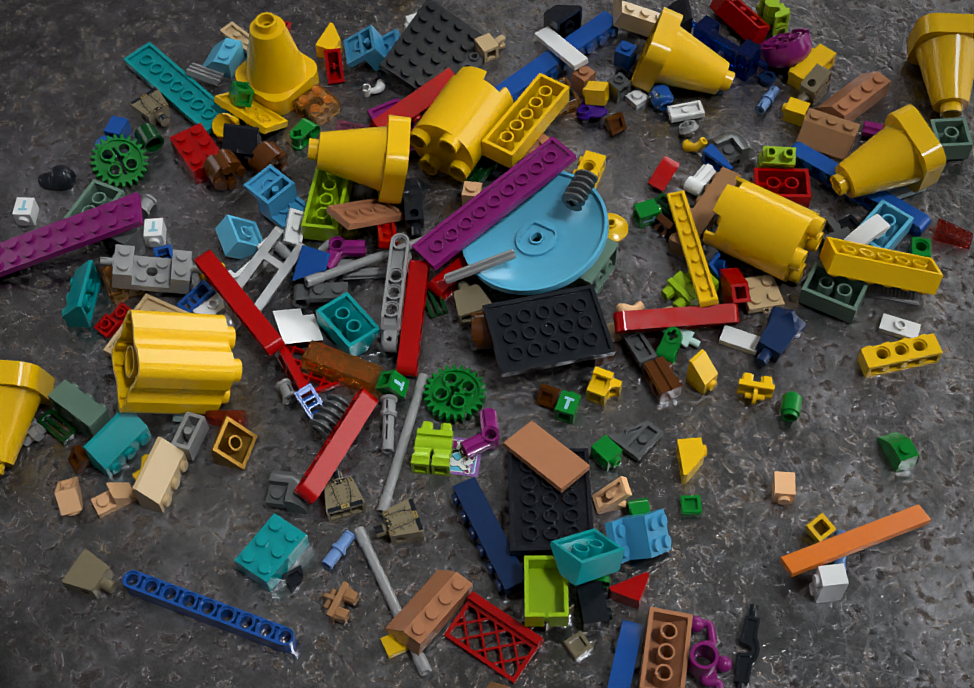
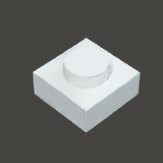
(636, 98)

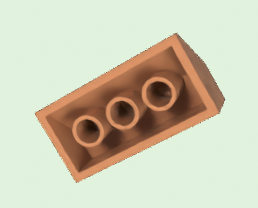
(857, 96)
(430, 610)
(665, 649)

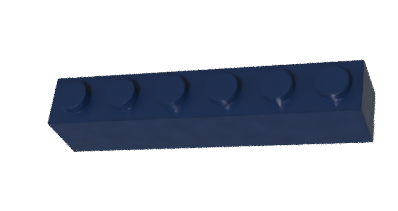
(489, 536)

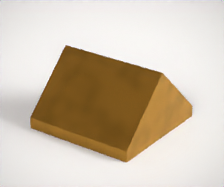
(233, 445)

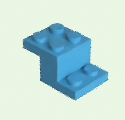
(369, 47)
(274, 195)
(640, 534)

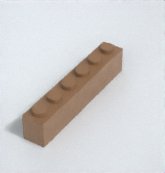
(703, 212)

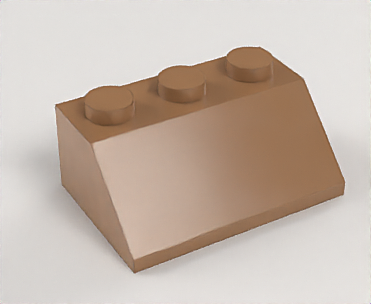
(828, 134)

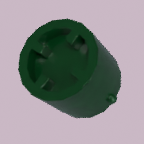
(149, 137)

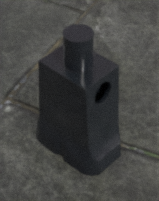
(413, 198)

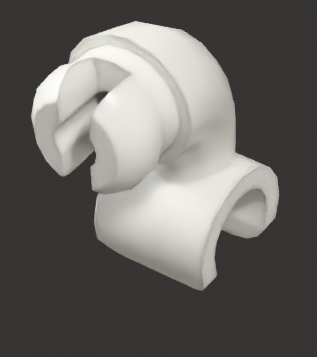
(367, 90)

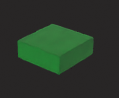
(690, 505)

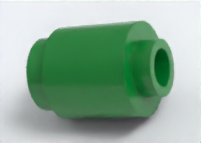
(790, 406)

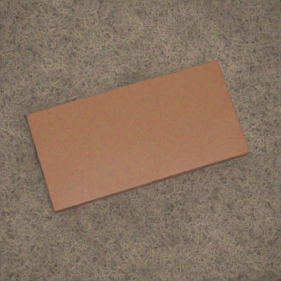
(364, 213)
(546, 456)

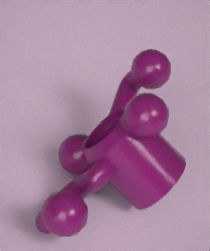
(707, 649)

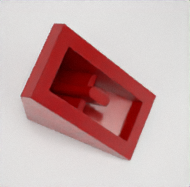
(334, 65)
(630, 591)

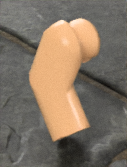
(626, 307)

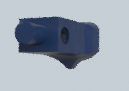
(781, 330)

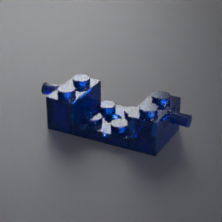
(742, 59)

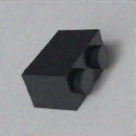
(592, 606)

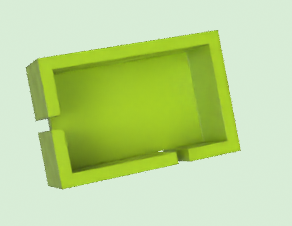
(544, 593)

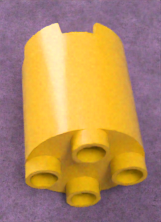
(457, 122)
(765, 230)

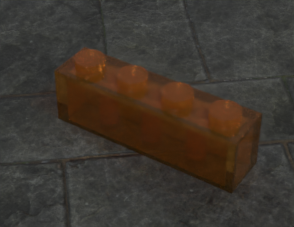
(341, 366)

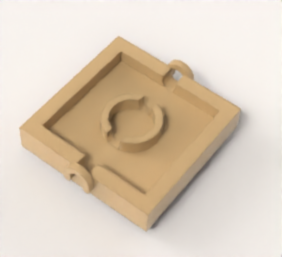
(763, 294)

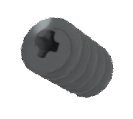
(579, 189)
(327, 414)

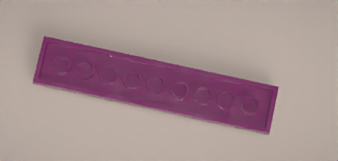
(494, 203)
(70, 234)

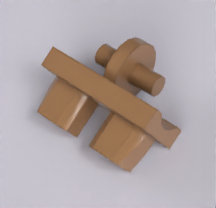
(336, 600)

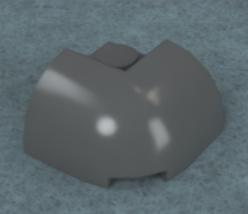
(732, 147)
(282, 493)

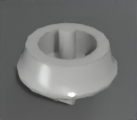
(688, 127)

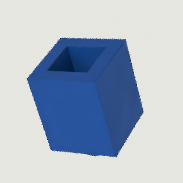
(625, 55)
(118, 126)

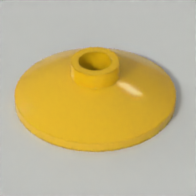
(617, 227)

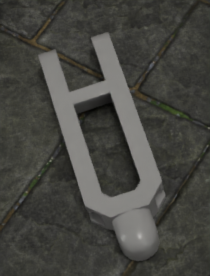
(259, 257)
(396, 279)

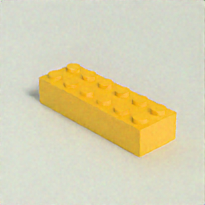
(525, 120)
(880, 266)

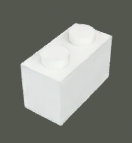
(829, 583)

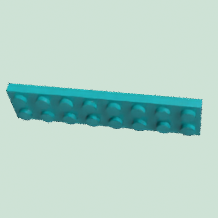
(174, 85)

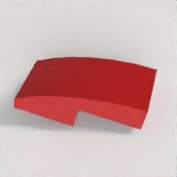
(663, 174)
(109, 324)

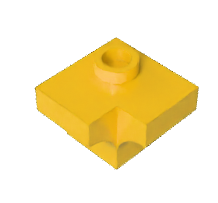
(603, 386)

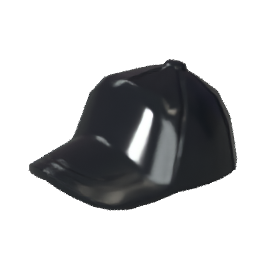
(59, 178)

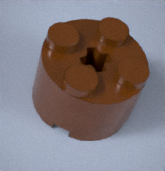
(266, 154)
(224, 170)
(480, 332)

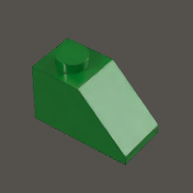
(899, 450)

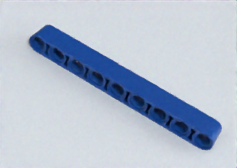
(823, 168)
(216, 617)

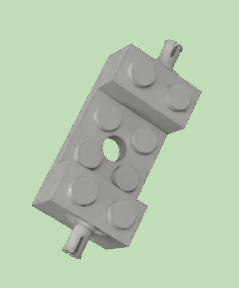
(131, 270)

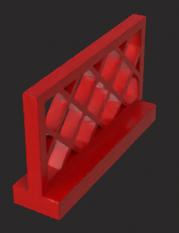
(293, 372)
(507, 624)

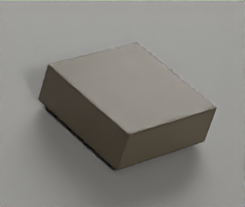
(578, 645)

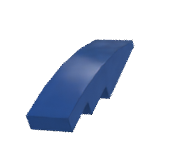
(625, 655)

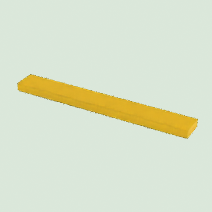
(692, 249)

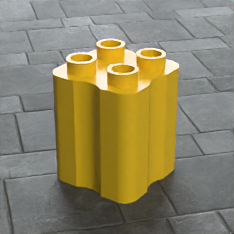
(174, 362)

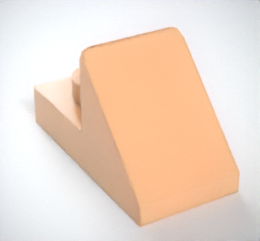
(612, 496)
(116, 497)

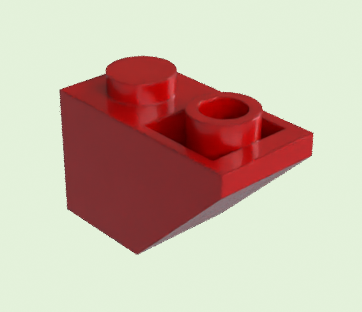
(734, 286)

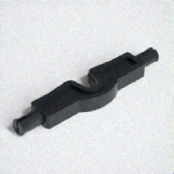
(747, 639)

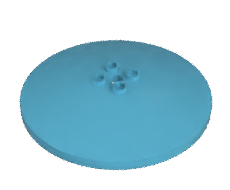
(567, 245)

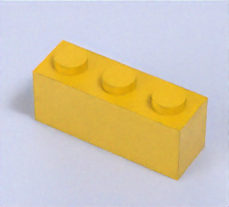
(820, 55)

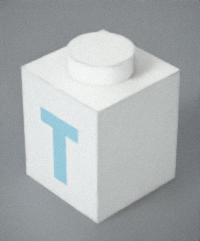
(25, 211)
(154, 232)

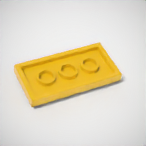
(255, 116)

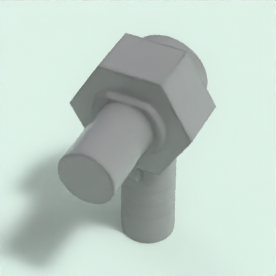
(35, 432)

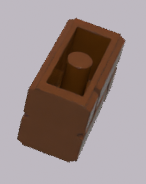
(662, 379)

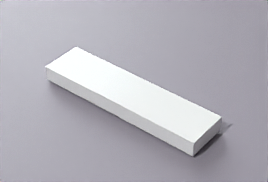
(561, 48)

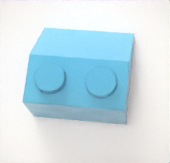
(226, 57)
(238, 236)

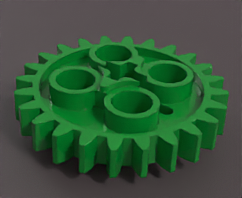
(105, 166)
(470, 400)

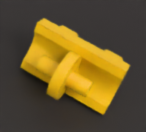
(755, 390)

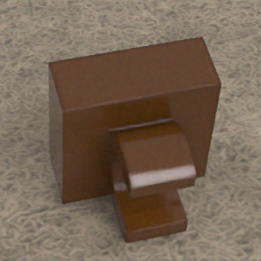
(615, 123)
(666, 224)
(548, 396)
(79, 459)

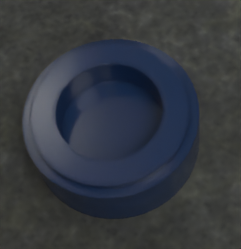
(767, 78)

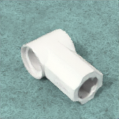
(698, 182)

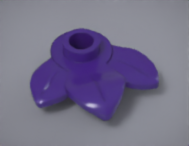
(586, 112)

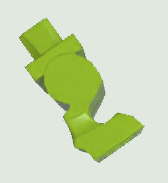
(774, 15)
(776, 157)
(682, 289)
(433, 442)

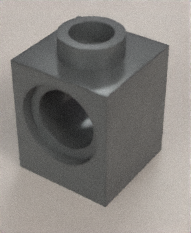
(619, 87)

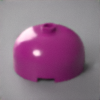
(787, 48)

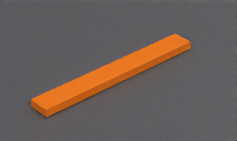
(854, 540)

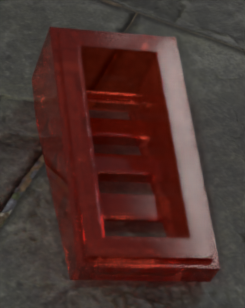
(944, 227)
(217, 416)

